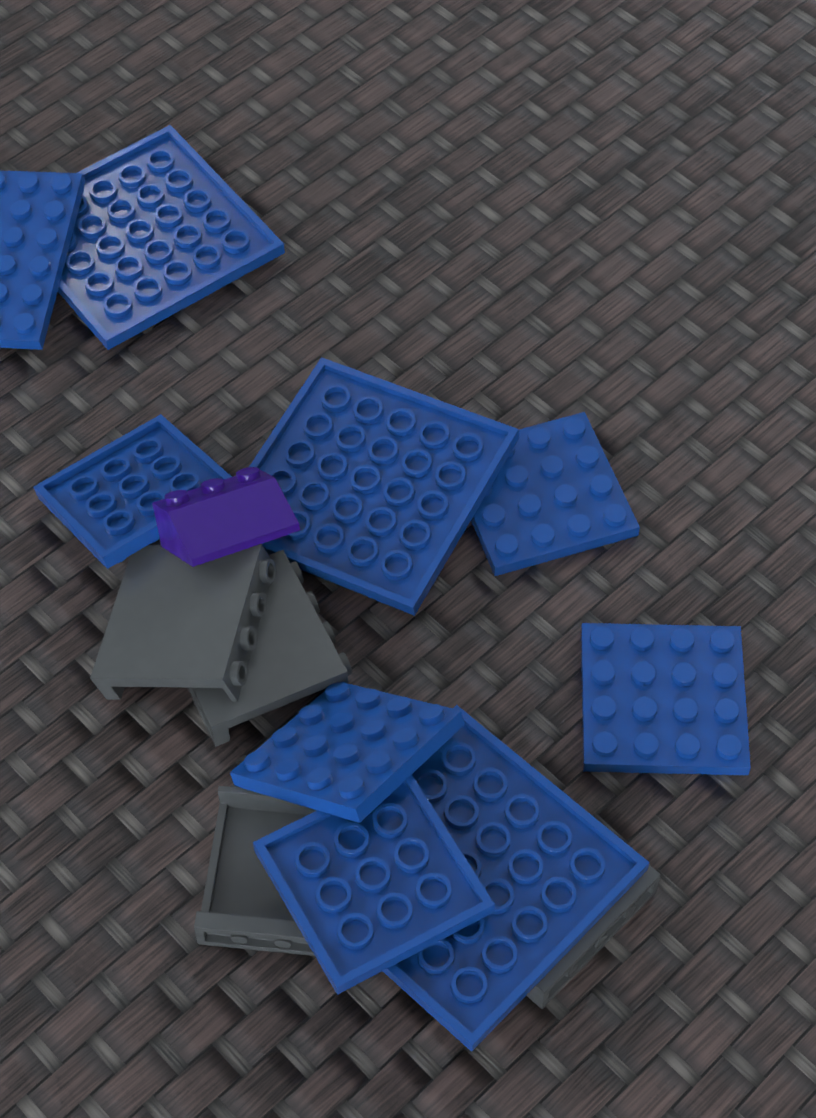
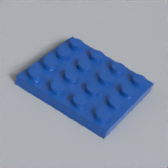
(112, 490)
(552, 498)
(663, 699)
(347, 750)
(373, 886)

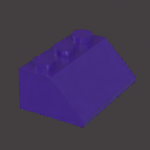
(223, 516)

